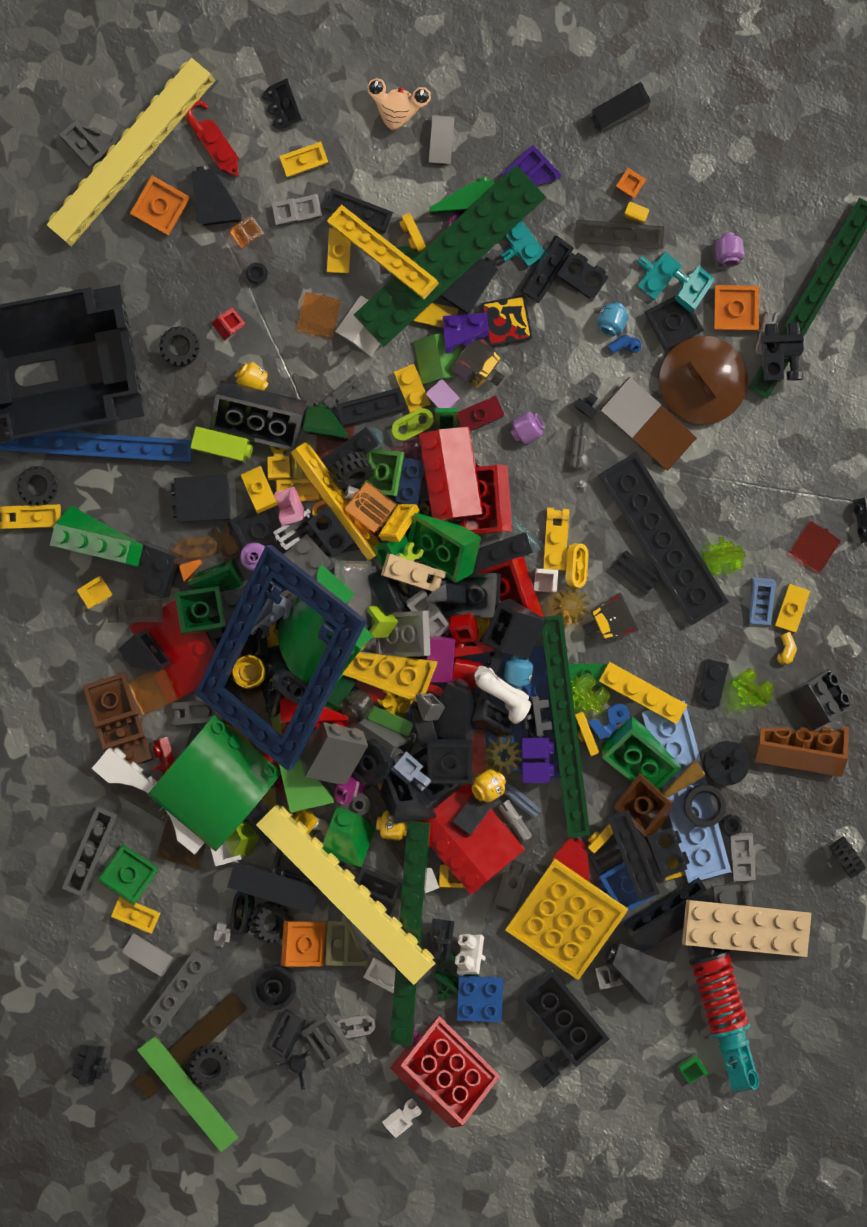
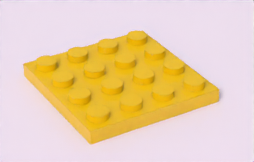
(566, 919)

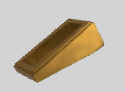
(687, 777)

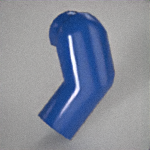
(626, 342)

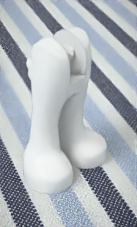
(515, 700)

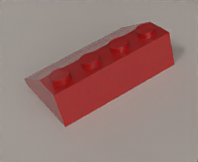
(187, 652)
(476, 857)
(445, 1073)

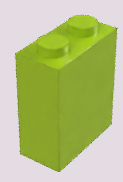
(221, 445)

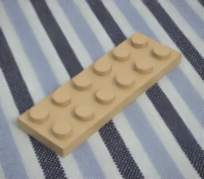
(746, 928)

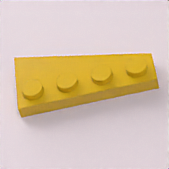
(393, 673)

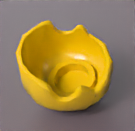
(249, 672)

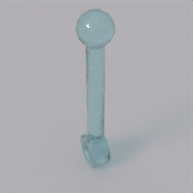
(540, 544)

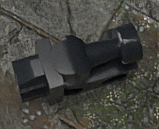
(781, 347)

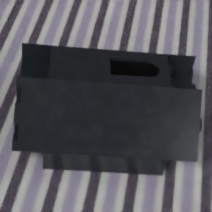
(94, 359)

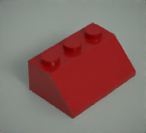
(495, 502)
(516, 584)

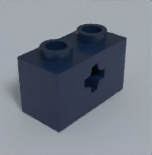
(410, 482)

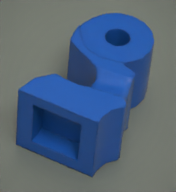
(615, 714)

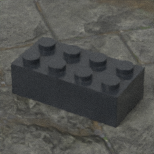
(258, 415)
(563, 1017)

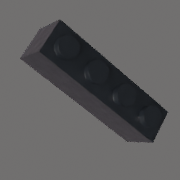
(665, 916)

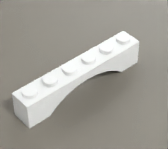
(118, 770)

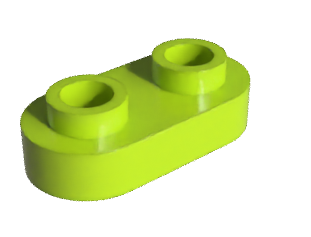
(411, 423)

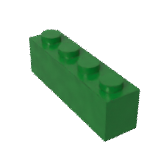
(86, 535)

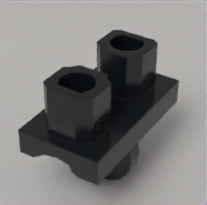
(533, 721)
(441, 938)
(93, 1065)

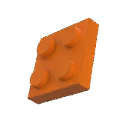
(160, 205)
(736, 307)
(303, 943)

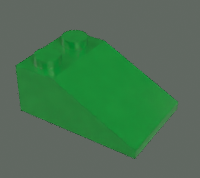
(445, 546)
(636, 752)

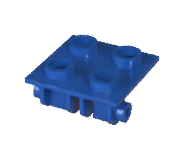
(480, 998)

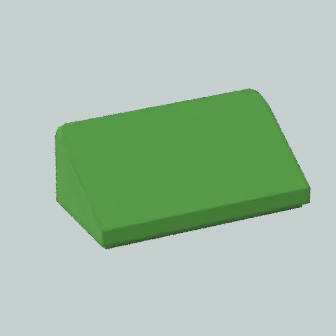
(391, 721)

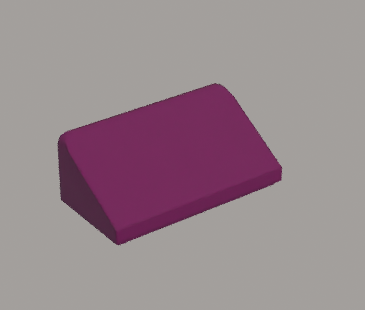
(442, 650)

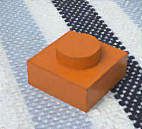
(630, 183)

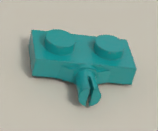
(522, 245)
(657, 274)
(692, 287)

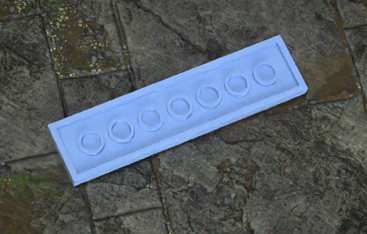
(701, 844)

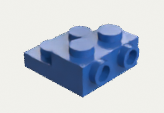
(619, 886)

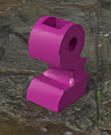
(344, 793)

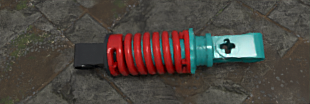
(728, 1015)

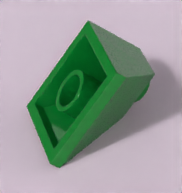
(348, 837)

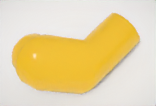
(789, 651)

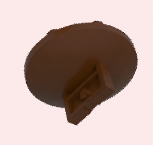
(703, 380)

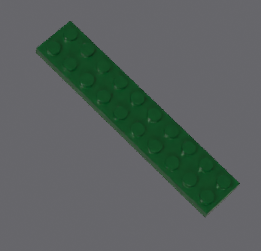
(452, 254)

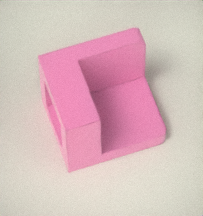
(290, 506)

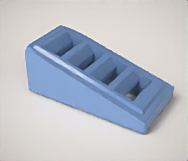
(754, 600)

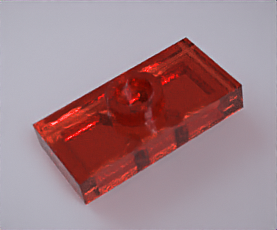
(479, 752)

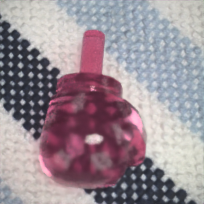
(411, 448)

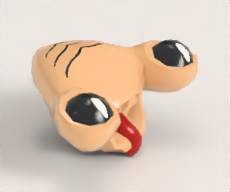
(398, 105)

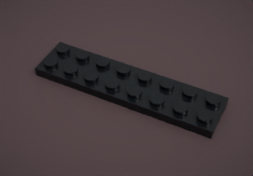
(663, 538)

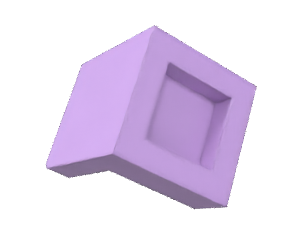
(442, 395)

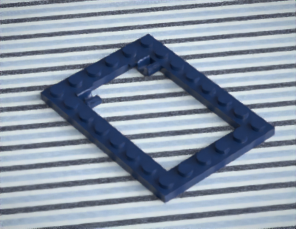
(344, 623)

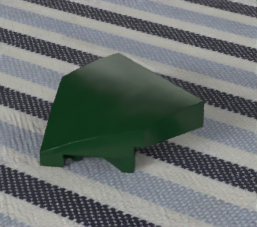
(448, 979)

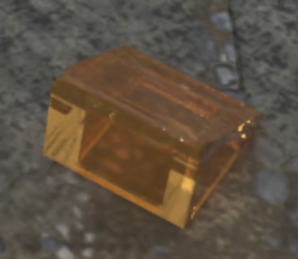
(247, 231)

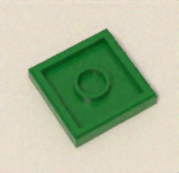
(128, 874)

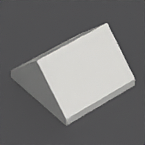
(355, 332)

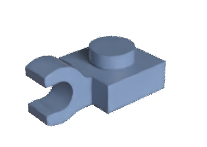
(409, 769)

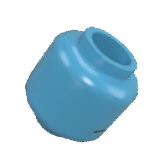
(612, 319)
(517, 672)

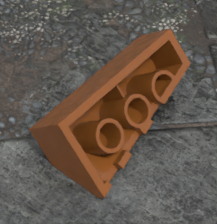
(807, 750)

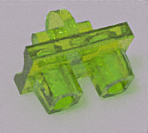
(723, 553)
(751, 692)
(584, 694)

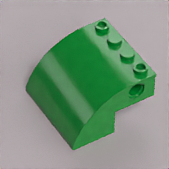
(300, 630)
(214, 783)

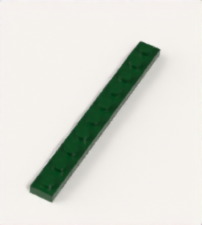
(821, 282)
(565, 727)
(412, 922)

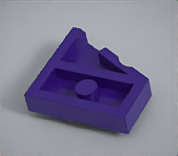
(535, 167)
(464, 329)

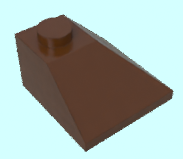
(646, 805)

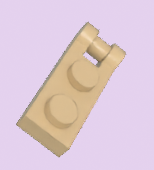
(412, 572)

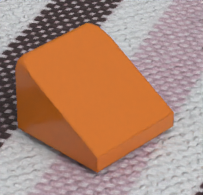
(189, 569)

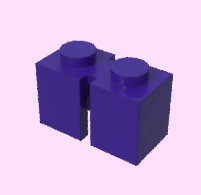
(537, 771)

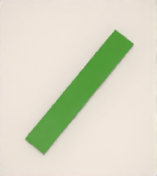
(187, 1093)

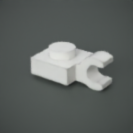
(401, 1120)

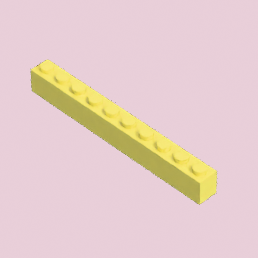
(130, 152)
(346, 894)

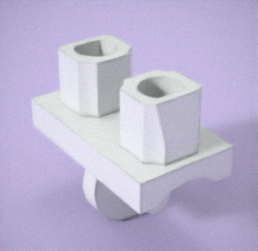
(470, 954)

